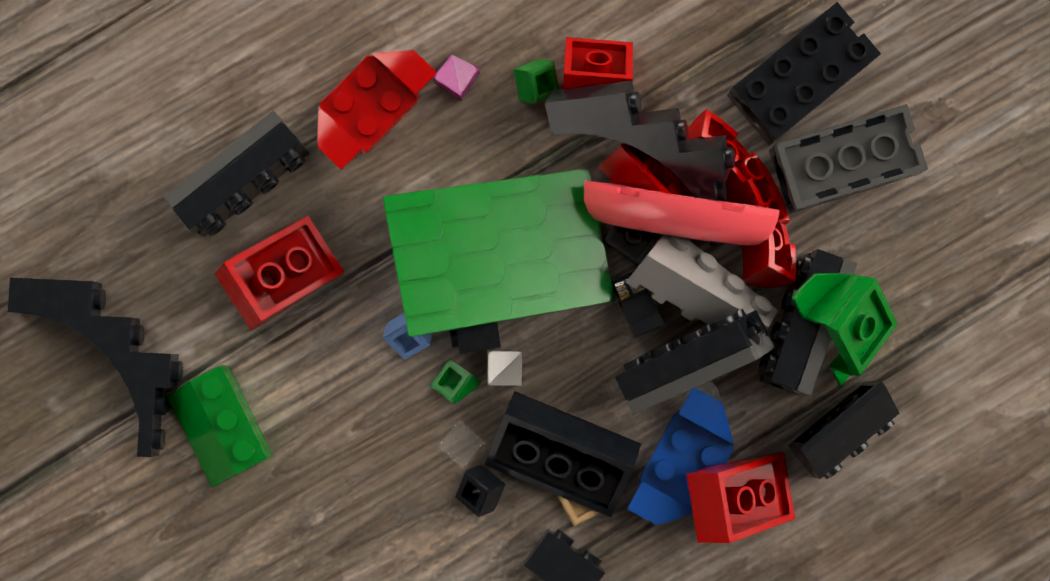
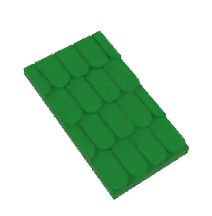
(496, 251)

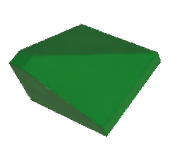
(454, 382)

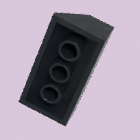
(563, 454)

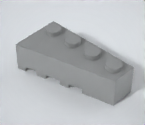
(696, 283)

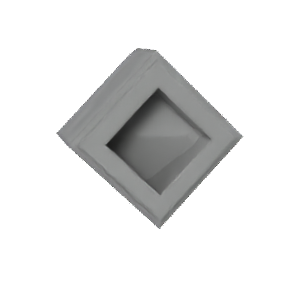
(504, 368)

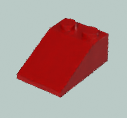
(278, 272)
(740, 498)

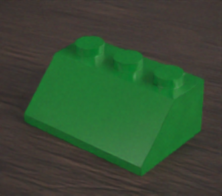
(219, 425)

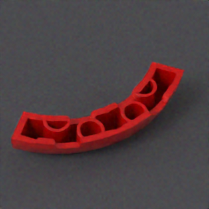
(750, 183)

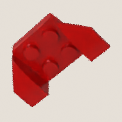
(370, 103)

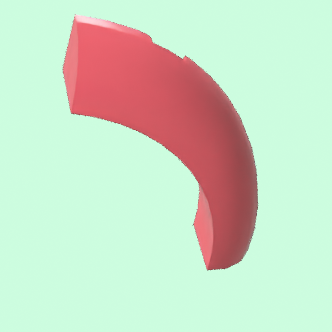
(679, 214)

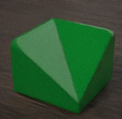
(536, 80)

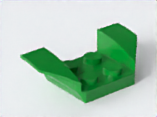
(852, 313)

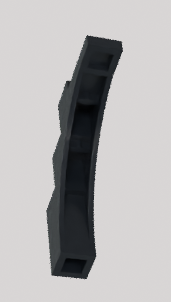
(615, 113)
(119, 338)

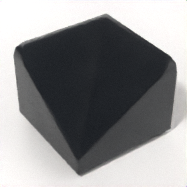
(480, 490)

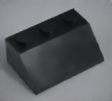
(845, 429)

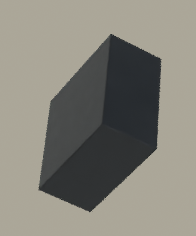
(631, 243)

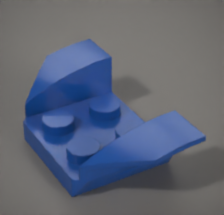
(692, 441)

